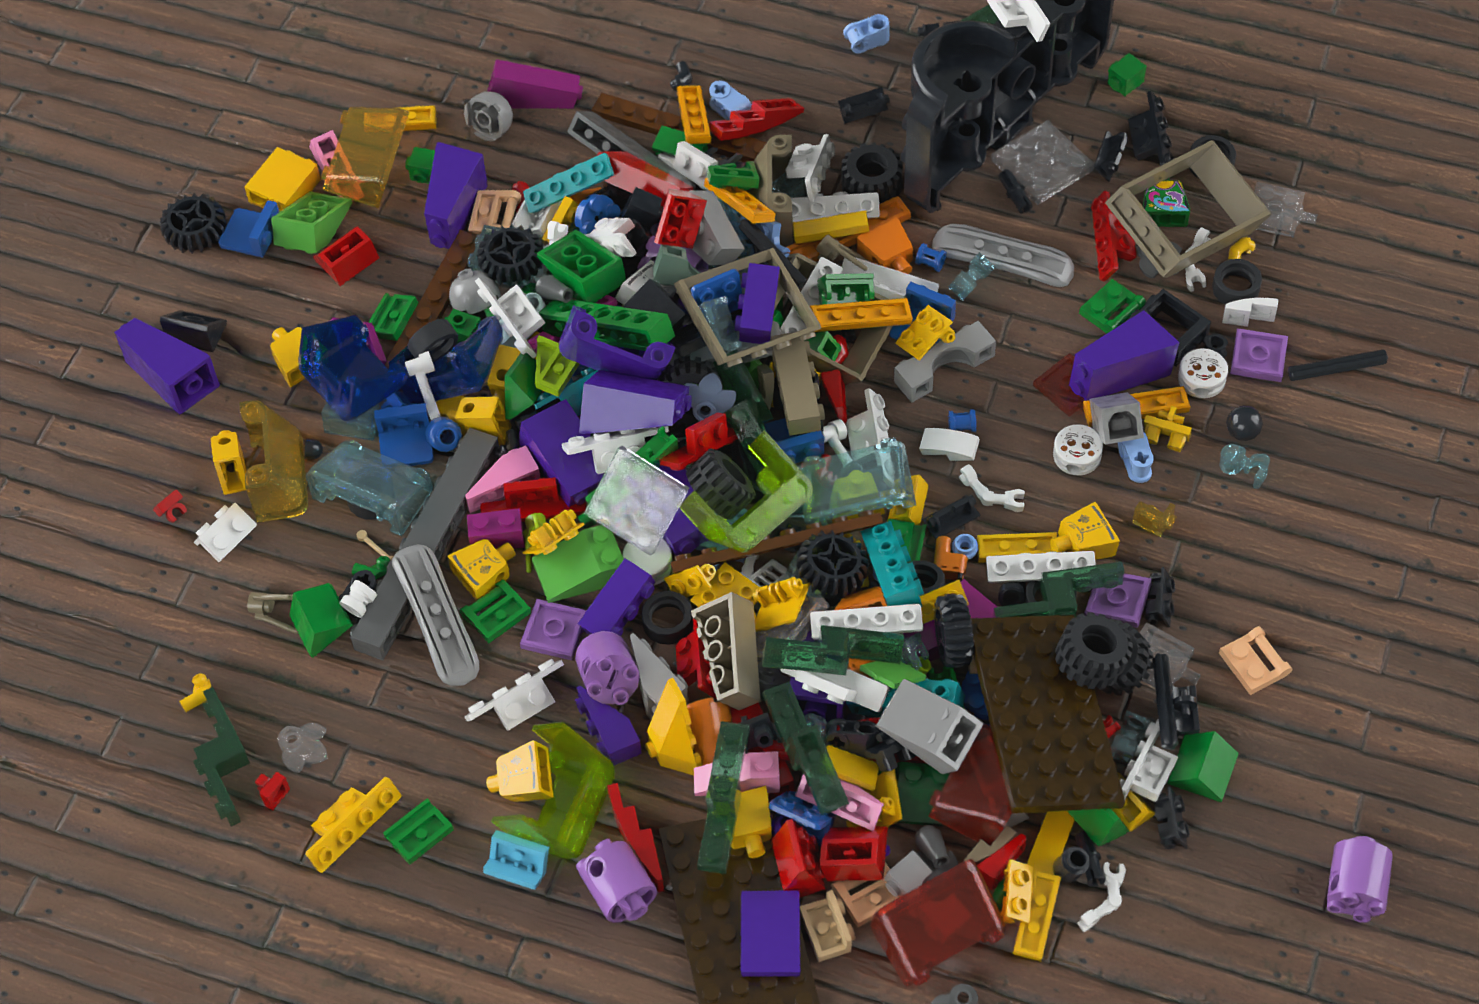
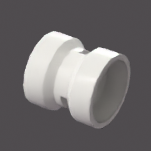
(358, 599)

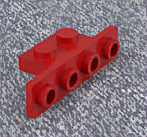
(1110, 238)
(701, 437)
(532, 498)
(692, 664)

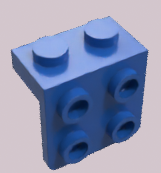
(250, 230)
(722, 285)
(918, 298)
(403, 434)
(796, 446)
(803, 814)

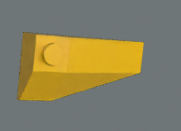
(670, 733)

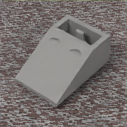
(653, 675)
(929, 726)

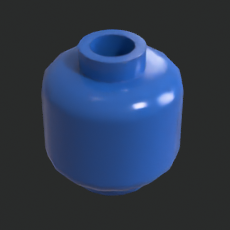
(450, 437)

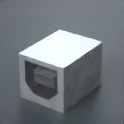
(1116, 418)

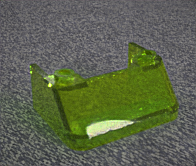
(784, 493)
(577, 793)

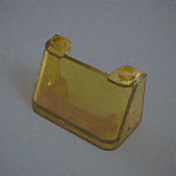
(365, 153)
(279, 484)

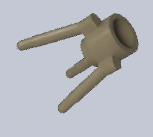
(832, 248)
(264, 603)

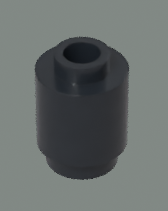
(1071, 864)

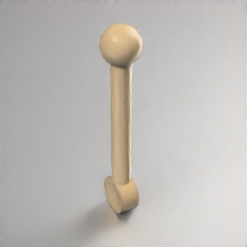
(362, 536)

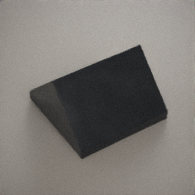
(656, 299)
(194, 328)

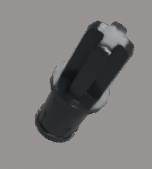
(1015, 191)
(1094, 871)

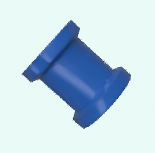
(937, 263)
(962, 420)

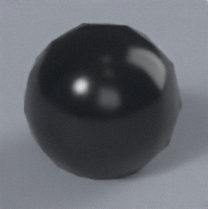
(1244, 423)

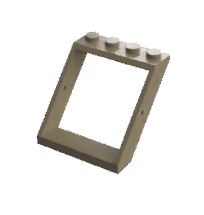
(1222, 182)
(787, 283)
(863, 350)

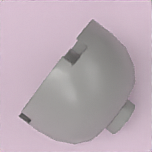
(488, 115)
(464, 292)

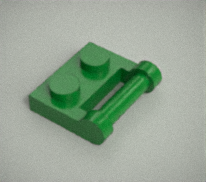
(1107, 302)
(498, 617)

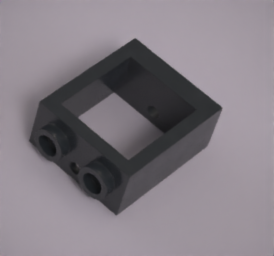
(1183, 314)

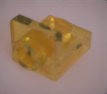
(1152, 519)

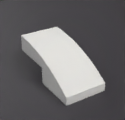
(1242, 310)
(954, 444)

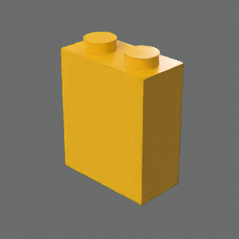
(282, 179)

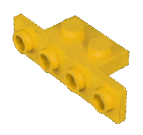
(349, 821)

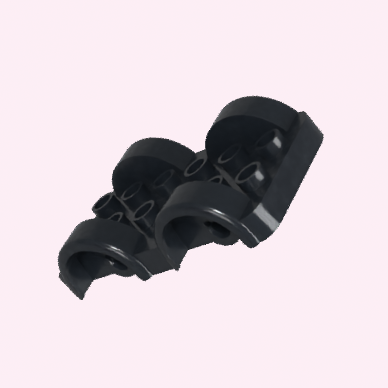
(980, 85)

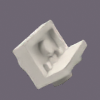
(536, 222)
(225, 532)

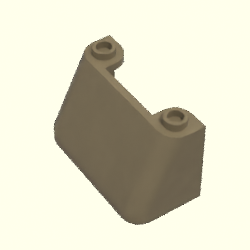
(770, 165)

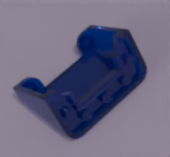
(345, 369)
(462, 369)

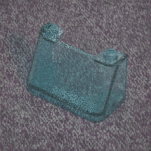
(858, 481)
(371, 482)

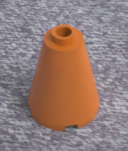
(705, 725)

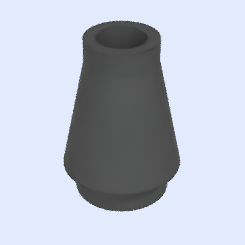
(552, 289)
(931, 843)

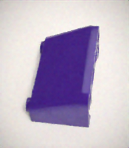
(580, 346)

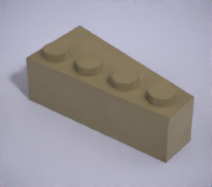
(796, 386)
(730, 648)

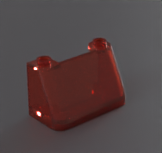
(975, 794)
(937, 922)

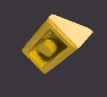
(914, 513)
(854, 768)
(1134, 811)

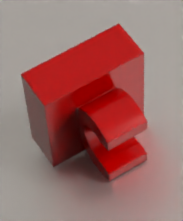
(168, 504)
(272, 789)

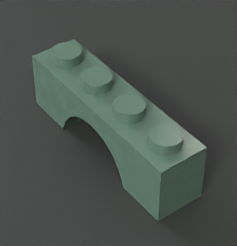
(673, 266)

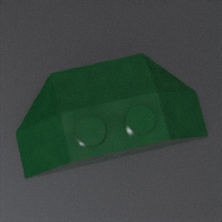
(915, 787)

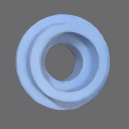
(965, 540)

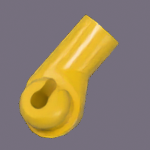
(1243, 245)
(201, 684)

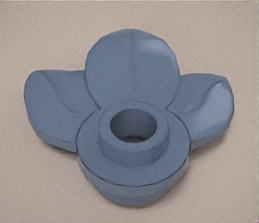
(710, 394)

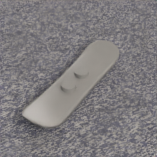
(1006, 253)
(436, 614)

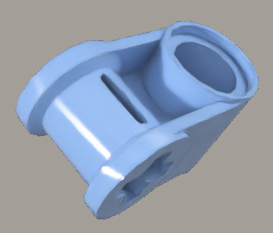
(868, 33)
(727, 99)
(1137, 458)

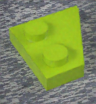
(552, 368)

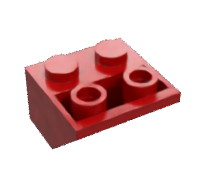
(680, 219)
(347, 256)
(854, 853)
(797, 859)

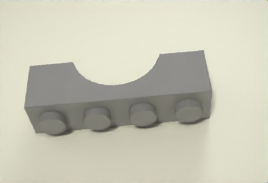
(971, 346)

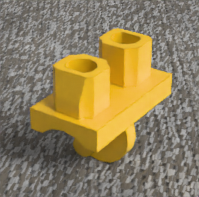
(1178, 433)

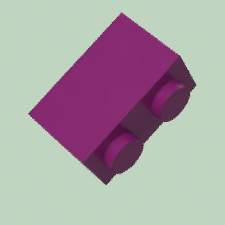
(497, 527)

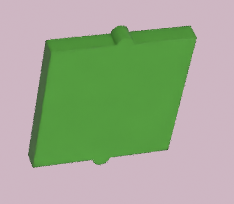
(892, 673)

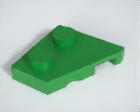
(728, 175)

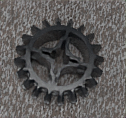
(196, 229)
(499, 264)
(832, 564)
(953, 631)

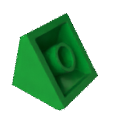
(520, 386)
(318, 617)
(1204, 765)
(1100, 824)

